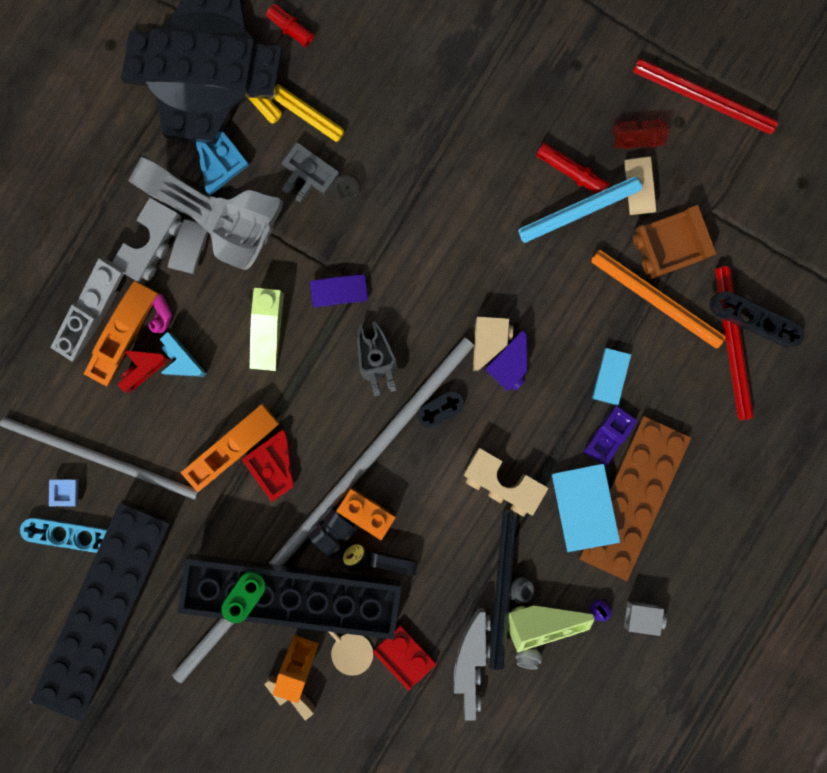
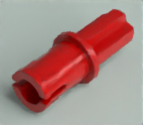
(290, 25)

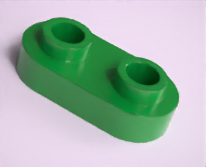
(243, 597)

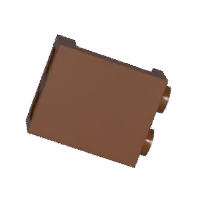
(673, 242)

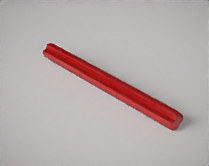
(705, 96)
(735, 350)

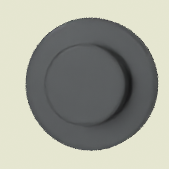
(521, 590)

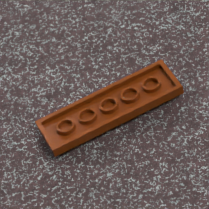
(639, 493)

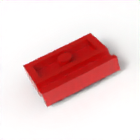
(404, 658)

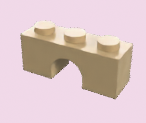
(524, 495)

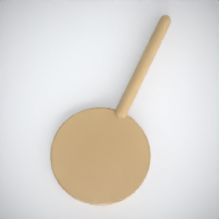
(351, 653)

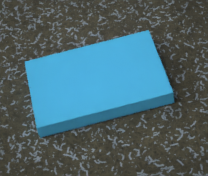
(586, 508)

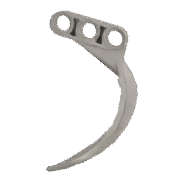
(236, 225)

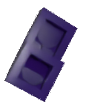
(338, 291)
(610, 436)

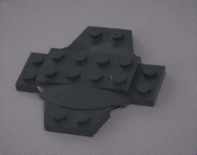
(201, 68)

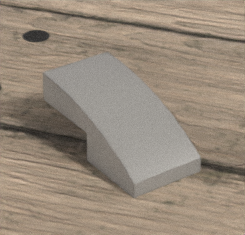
(188, 247)

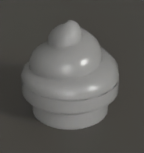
(529, 658)

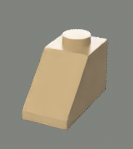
(490, 338)

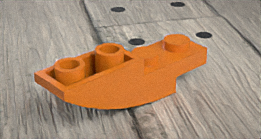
(120, 332)
(230, 448)

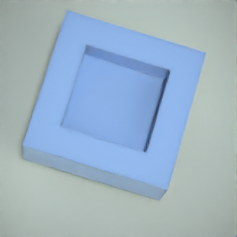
(63, 492)

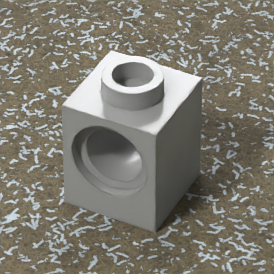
(645, 618)

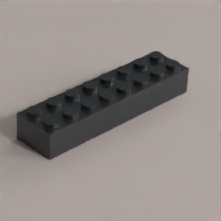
(294, 596)
(100, 610)

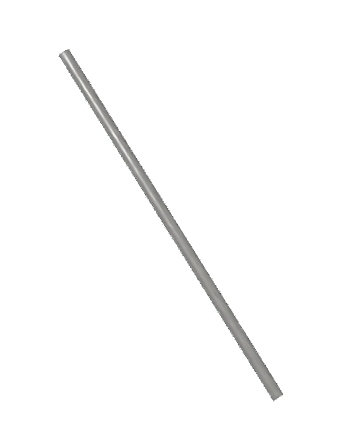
(336, 494)

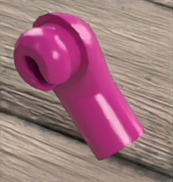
(162, 317)

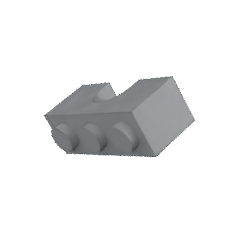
(162, 224)

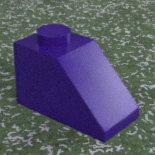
(510, 364)

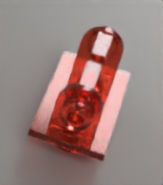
(651, 134)

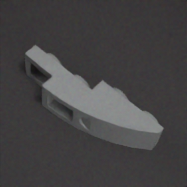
(89, 310)
(471, 653)

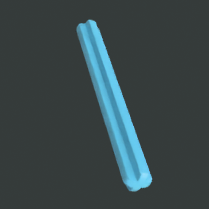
(580, 209)

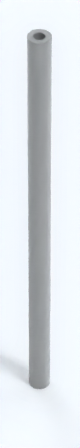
(99, 458)

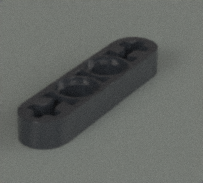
(755, 323)

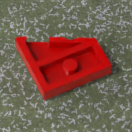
(272, 466)

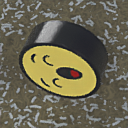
(355, 557)

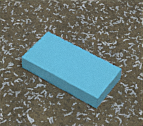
(611, 376)

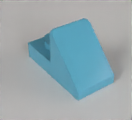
(184, 364)

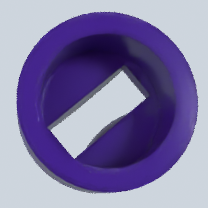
(597, 615)

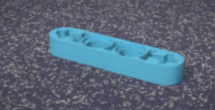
(72, 534)

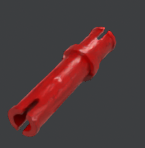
(569, 167)

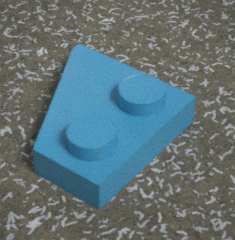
(219, 163)

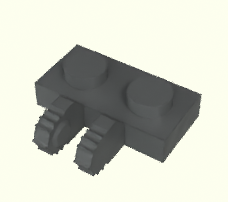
(310, 169)

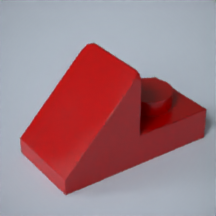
(146, 365)

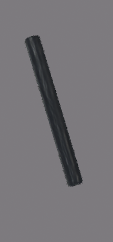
(503, 590)

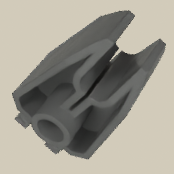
(376, 362)

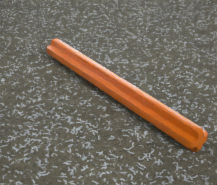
(658, 299)

